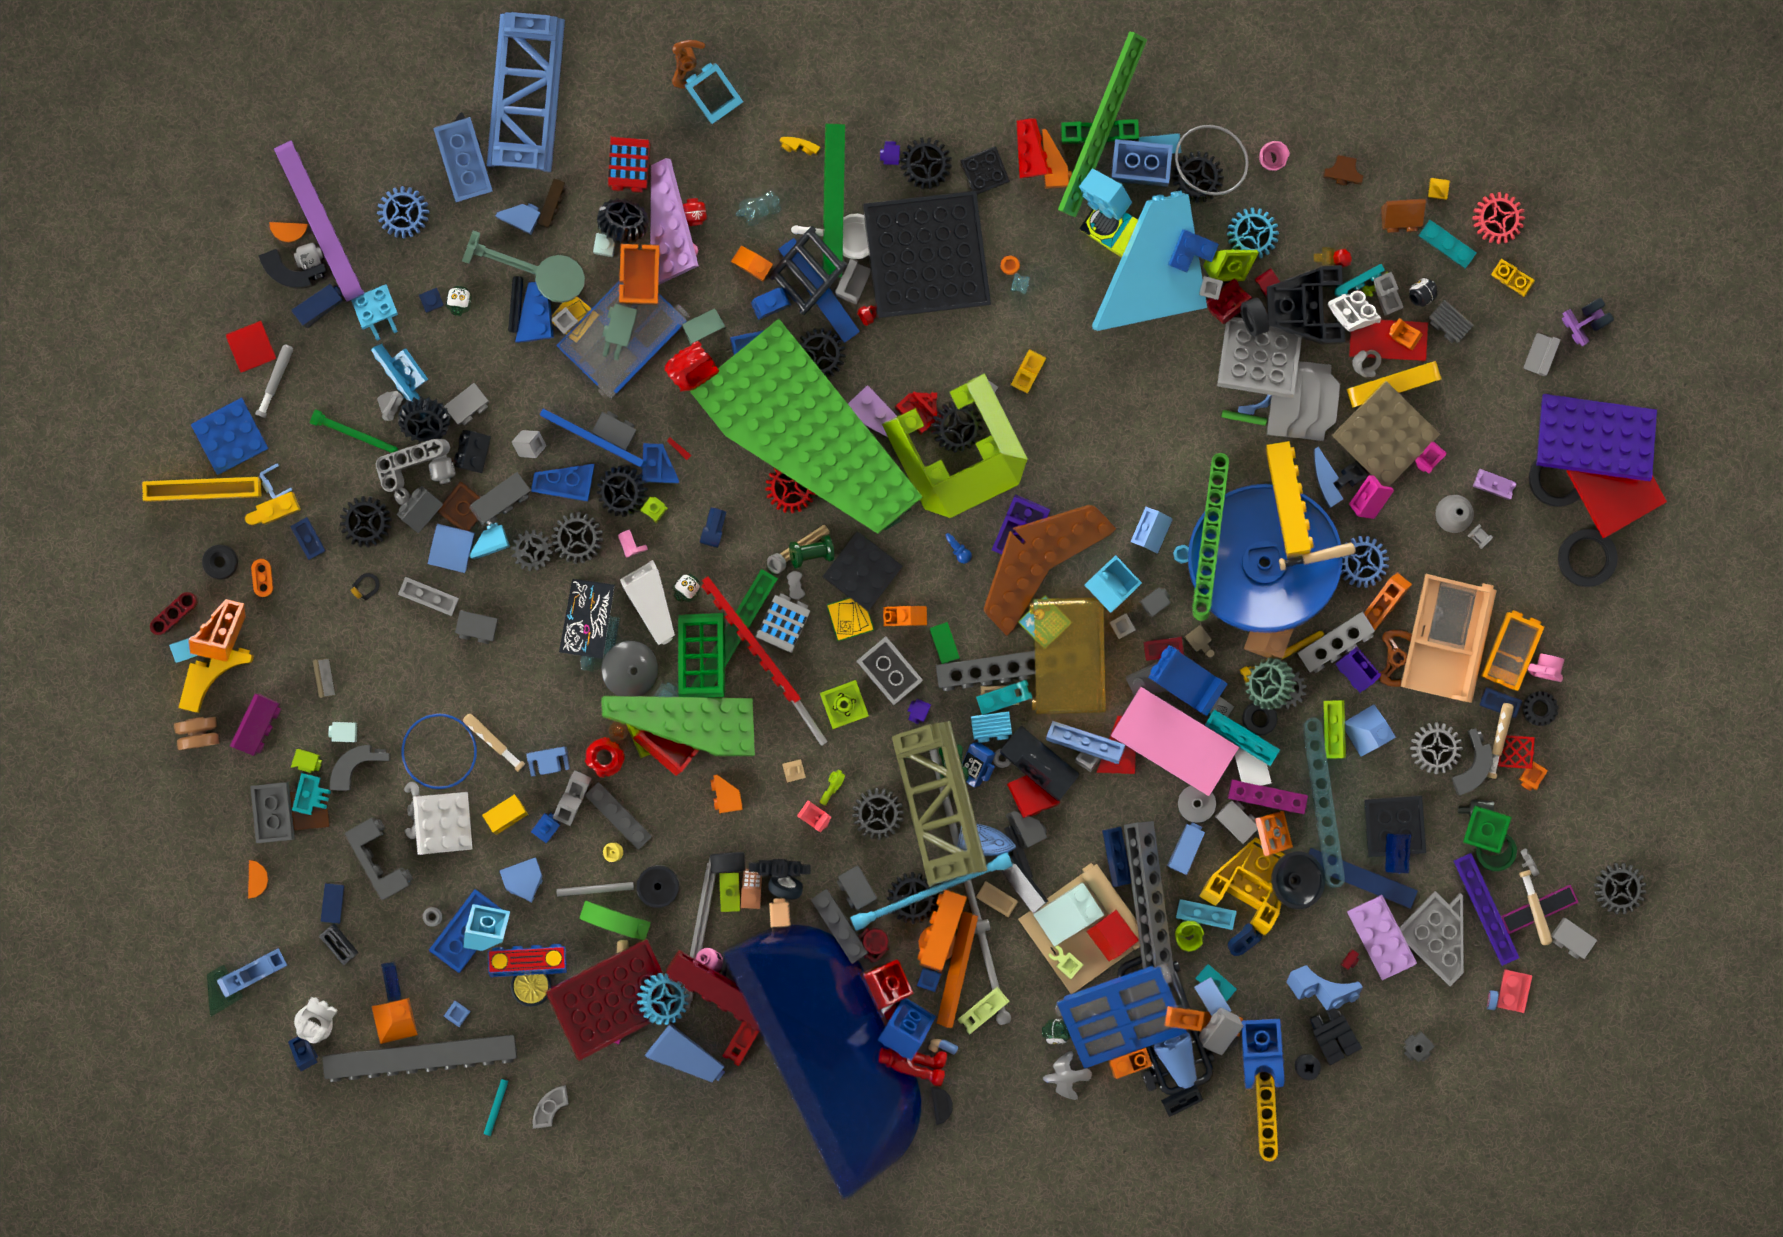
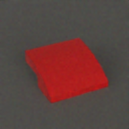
(250, 346)
(1030, 796)

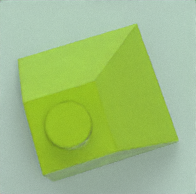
(1230, 264)

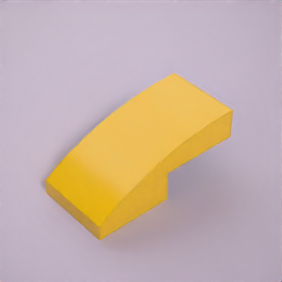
(1028, 371)

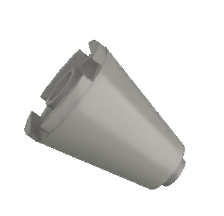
(1447, 516)

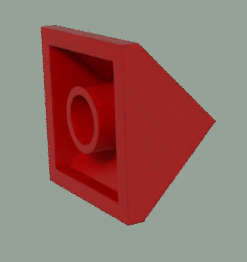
(1112, 935)

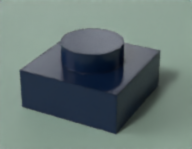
(431, 300)

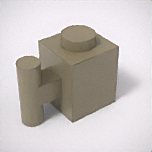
(1198, 640)

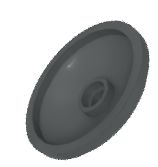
(620, 661)

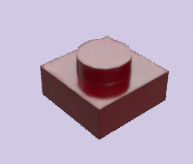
(1350, 960)

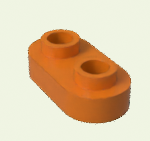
(262, 578)

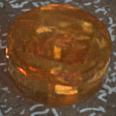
(618, 731)

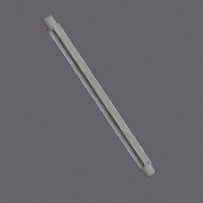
(702, 919)

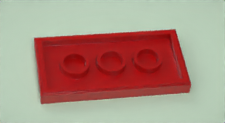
(1377, 338)

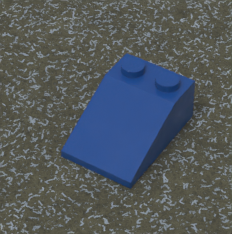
(907, 1028)

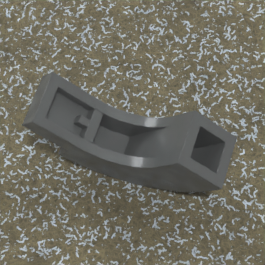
(343, 769)
(1479, 769)

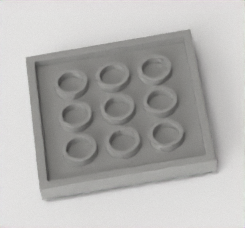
(1260, 362)

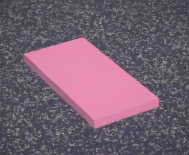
(1174, 741)

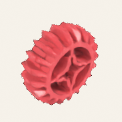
(1501, 226)

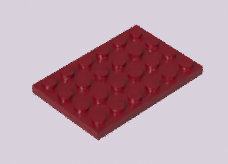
(602, 1000)

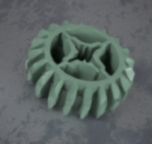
(1264, 696)

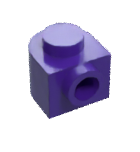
(890, 153)
(918, 711)

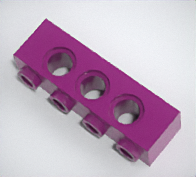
(1267, 796)

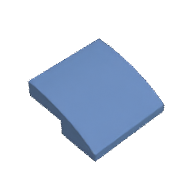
(451, 548)

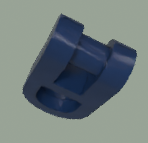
(1239, 945)

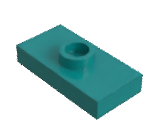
(1222, 984)

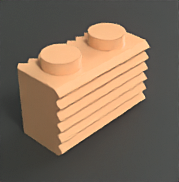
(779, 912)

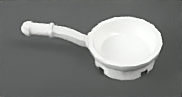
(854, 236)

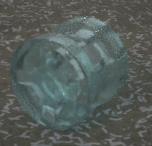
(1020, 283)

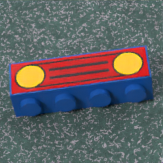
(527, 961)

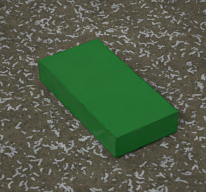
(944, 643)

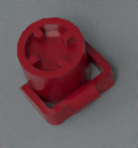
(875, 942)

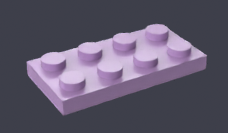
(1382, 937)

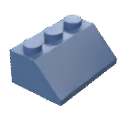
(1141, 162)

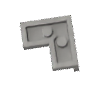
(853, 282)

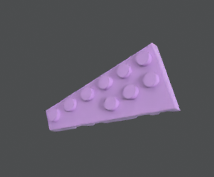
(669, 224)

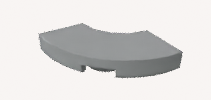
(548, 1106)

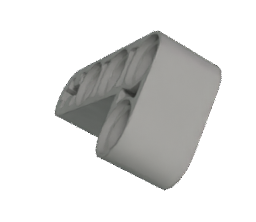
(413, 458)

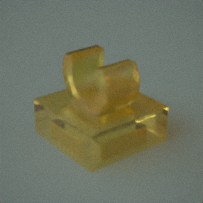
(1326, 256)

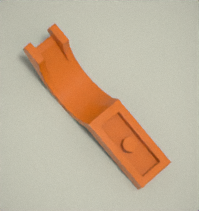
(1188, 1019)

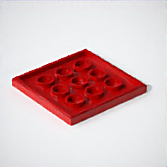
(1615, 500)

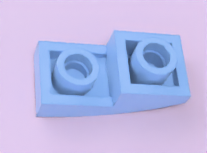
(1211, 996)

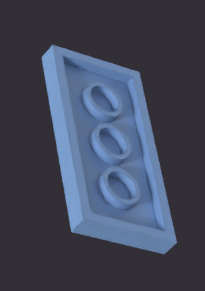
(462, 159)

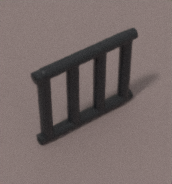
(828, 279)

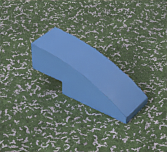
(1325, 478)

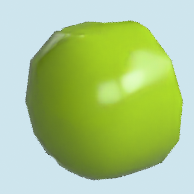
(1187, 929)

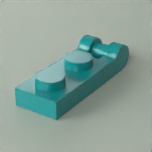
(1358, 281)
(1003, 697)

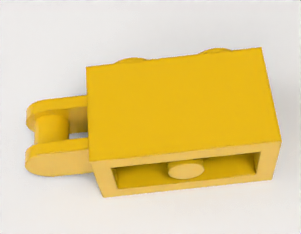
(274, 509)

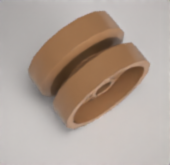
(196, 731)

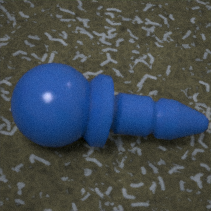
(963, 554)

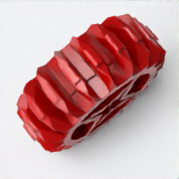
(776, 478)

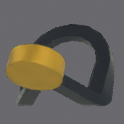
(355, 591)

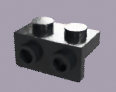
(472, 451)

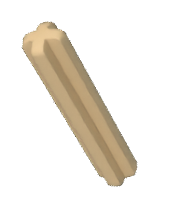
(809, 539)

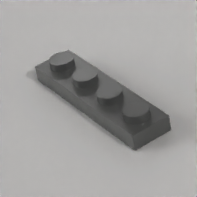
(618, 815)
(839, 926)

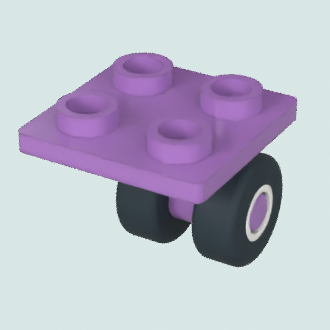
(1597, 314)

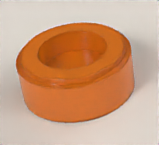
(1010, 265)

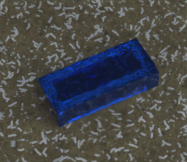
(1398, 853)
(391, 981)

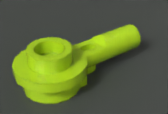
(836, 780)

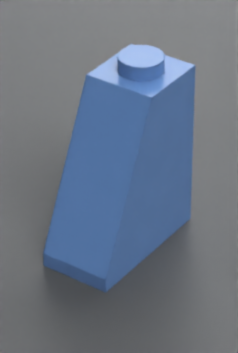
(1186, 848)

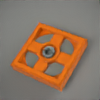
(1274, 833)

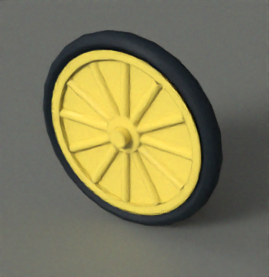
(530, 989)

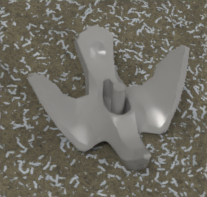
(1065, 1077)

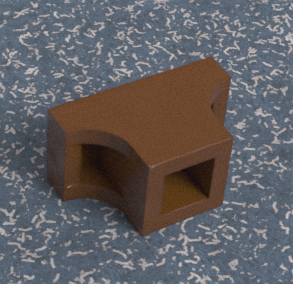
(1343, 171)

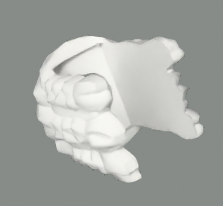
(310, 1031)

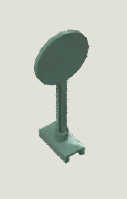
(556, 277)

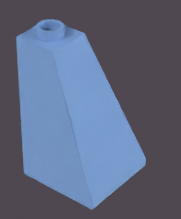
(682, 1053)

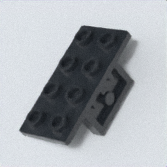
(1039, 763)

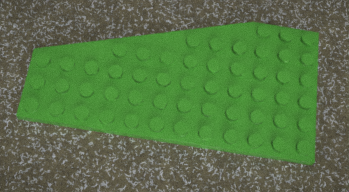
(797, 421)

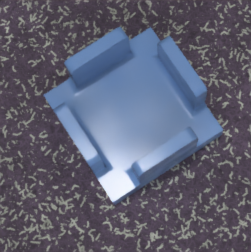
(548, 760)

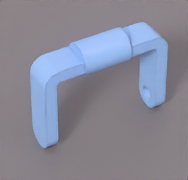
(267, 486)

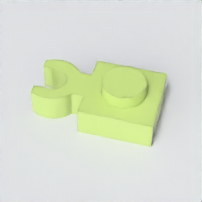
(1067, 963)

